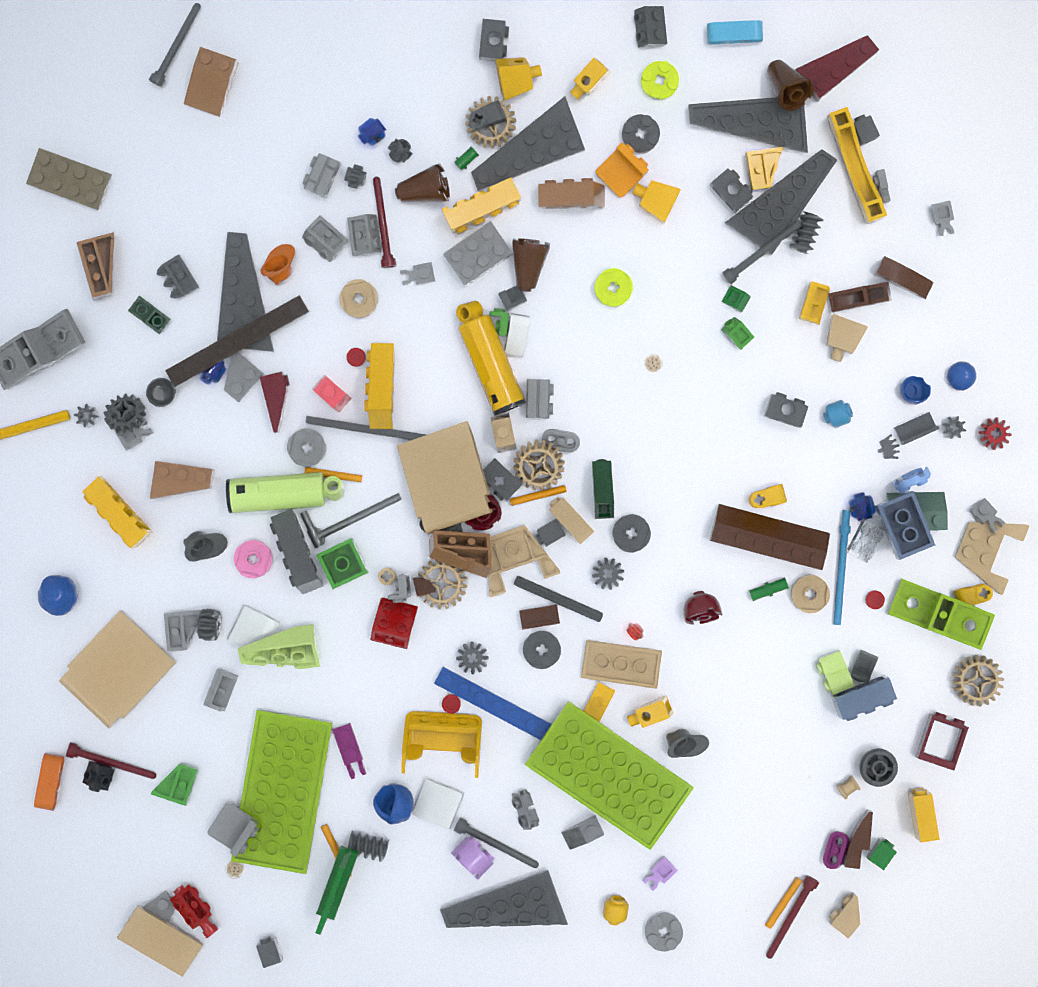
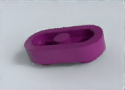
(834, 849)

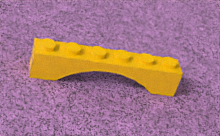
(856, 167)

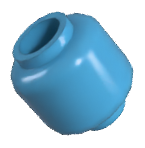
(838, 413)

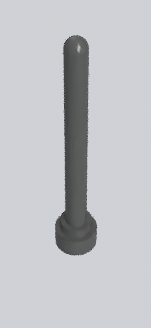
(158, 77)
(732, 273)
(463, 827)

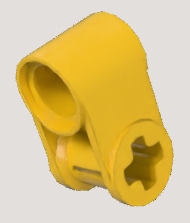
(771, 496)
(971, 594)

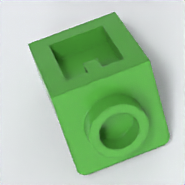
(502, 324)
(737, 332)

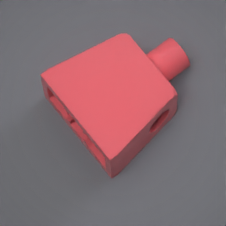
(331, 393)

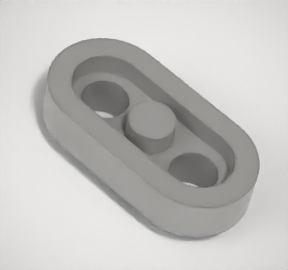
(561, 440)

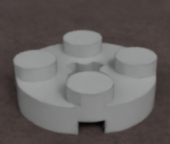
(300, 438)
(673, 926)

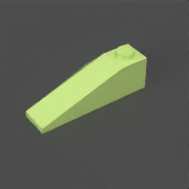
(290, 647)

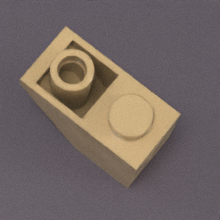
(847, 917)

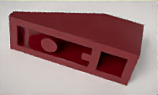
(275, 395)

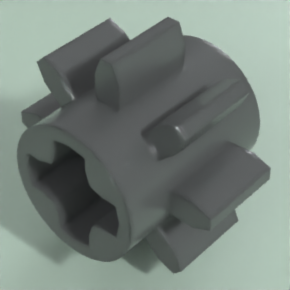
(400, 150)
(355, 176)
(80, 415)
(958, 424)

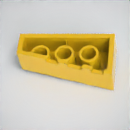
(117, 512)

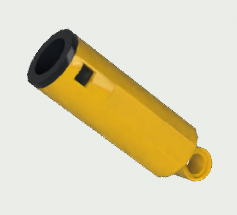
(489, 358)

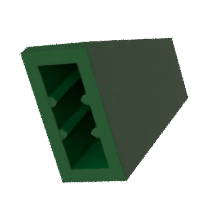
(603, 489)

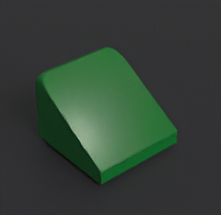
(736, 298)

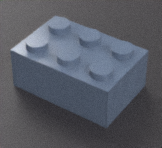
(905, 525)
(864, 698)

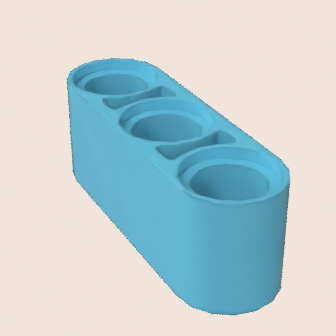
(735, 32)

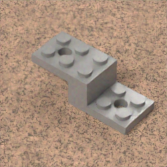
(38, 348)

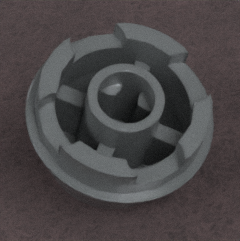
(878, 767)

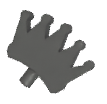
(887, 448)

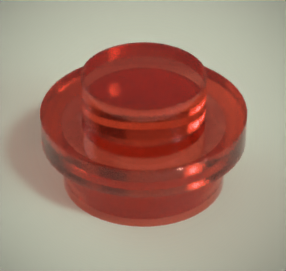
(635, 631)

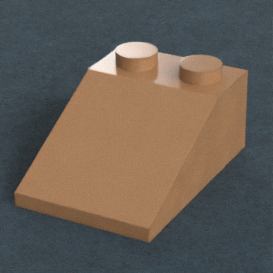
(210, 81)

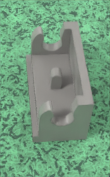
(220, 690)

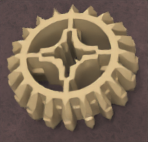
(496, 137)
(544, 469)
(458, 585)
(978, 689)

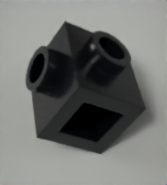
(98, 776)

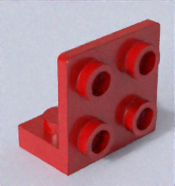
(393, 623)

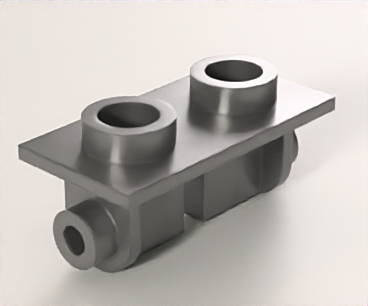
(527, 818)

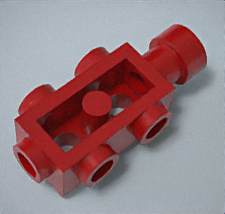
(193, 909)

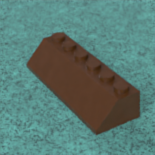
(770, 537)

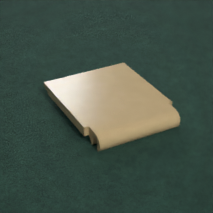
(445, 477)
(116, 670)

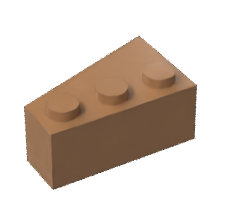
(571, 194)
(98, 263)
(177, 479)
(462, 550)

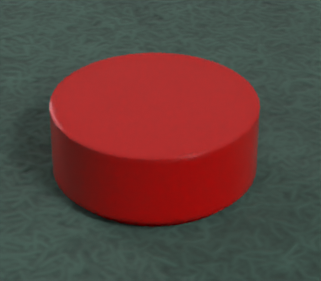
(356, 357)
(874, 599)
(451, 703)

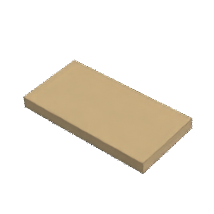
(621, 664)
(160, 940)

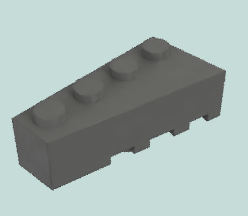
(296, 552)

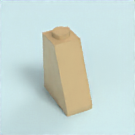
(570, 519)

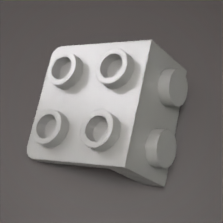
(233, 828)

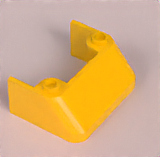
(442, 733)

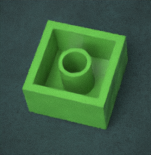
(342, 563)

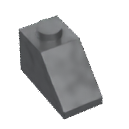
(583, 833)

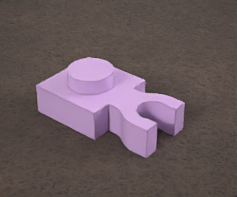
(662, 871)

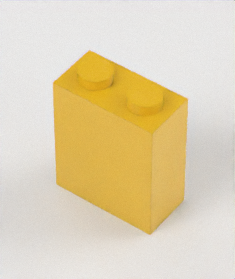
(923, 815)

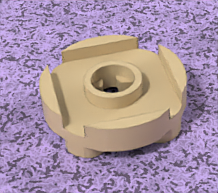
(349, 292)
(818, 586)

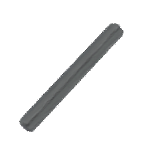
(558, 598)

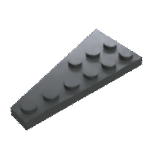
(755, 120)
(539, 144)
(782, 202)
(240, 291)
(515, 904)

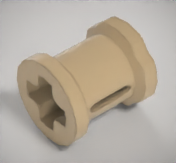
(383, 580)
(848, 787)

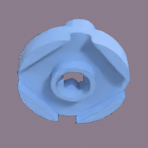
(911, 478)

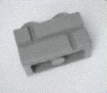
(321, 176)
(538, 398)

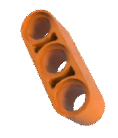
(49, 782)

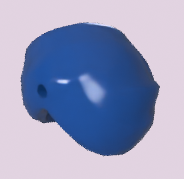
(57, 595)
(393, 803)

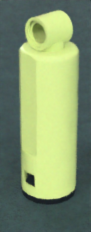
(281, 492)

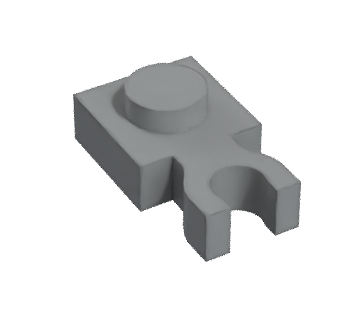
(880, 181)
(943, 214)
(422, 274)
(133, 438)
(985, 513)

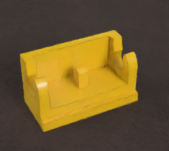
(814, 302)

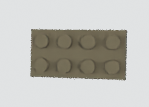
(68, 179)

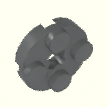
(642, 122)
(641, 528)
(548, 658)

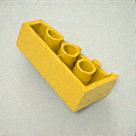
(482, 205)
(380, 385)

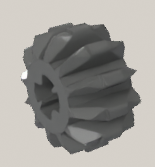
(601, 572)
(209, 624)
(466, 659)

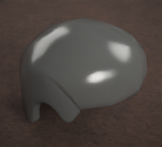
(160, 392)

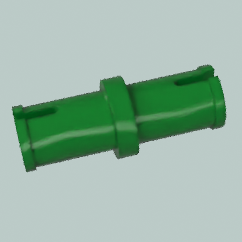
(769, 589)

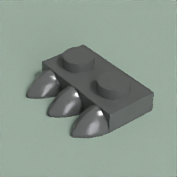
(178, 276)

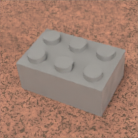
(478, 254)

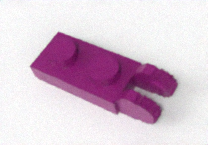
(349, 748)

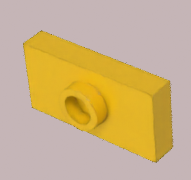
(599, 701)

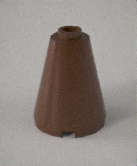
(789, 85)
(425, 186)
(529, 261)

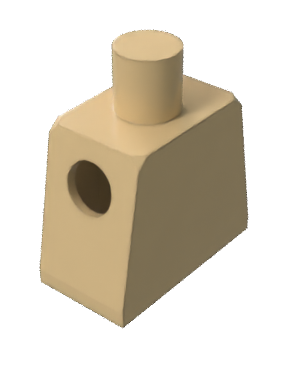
(844, 336)
(503, 433)

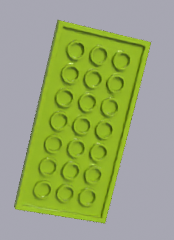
(609, 775)
(284, 789)

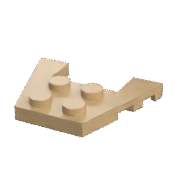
(980, 548)
(513, 550)

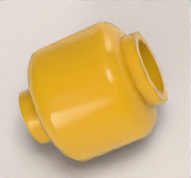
(615, 910)

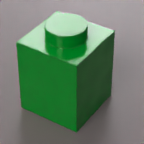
(882, 853)

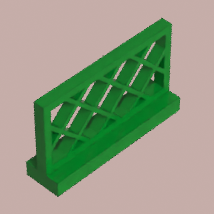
(336, 886)

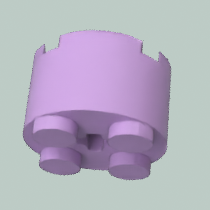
(472, 857)

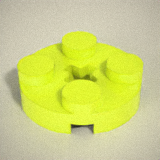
(649, 77)
(604, 281)

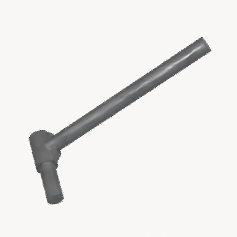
(318, 536)

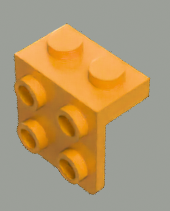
(622, 170)

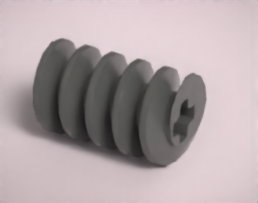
(805, 233)
(368, 846)

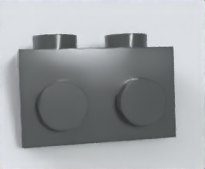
(650, 26)

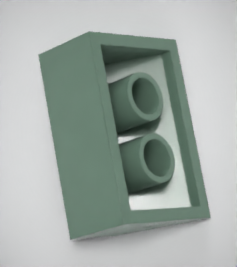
(933, 508)

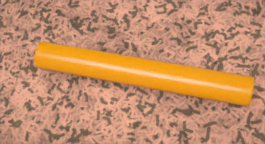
(341, 475)
(537, 495)
(330, 839)
(783, 903)

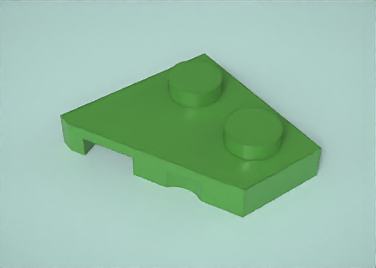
(177, 784)

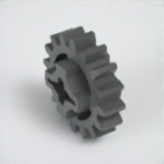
(124, 413)

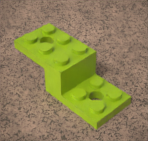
(941, 614)

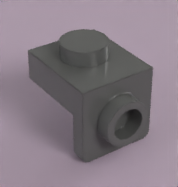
(864, 666)

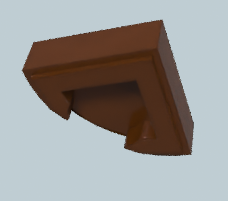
(423, 586)

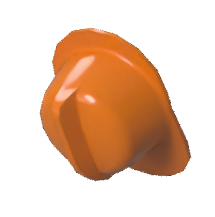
(278, 263)

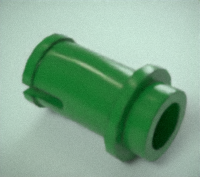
(466, 158)

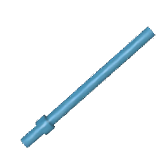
(844, 529)

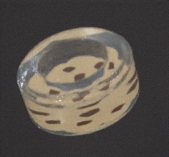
(653, 363)
(234, 870)

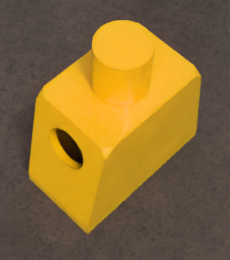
(596, 72)
(515, 76)
(657, 199)
(659, 709)

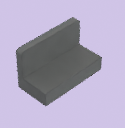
(916, 428)

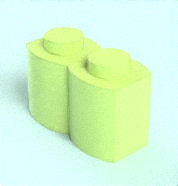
(835, 672)

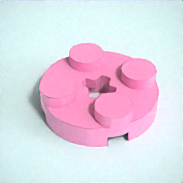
(244, 565)

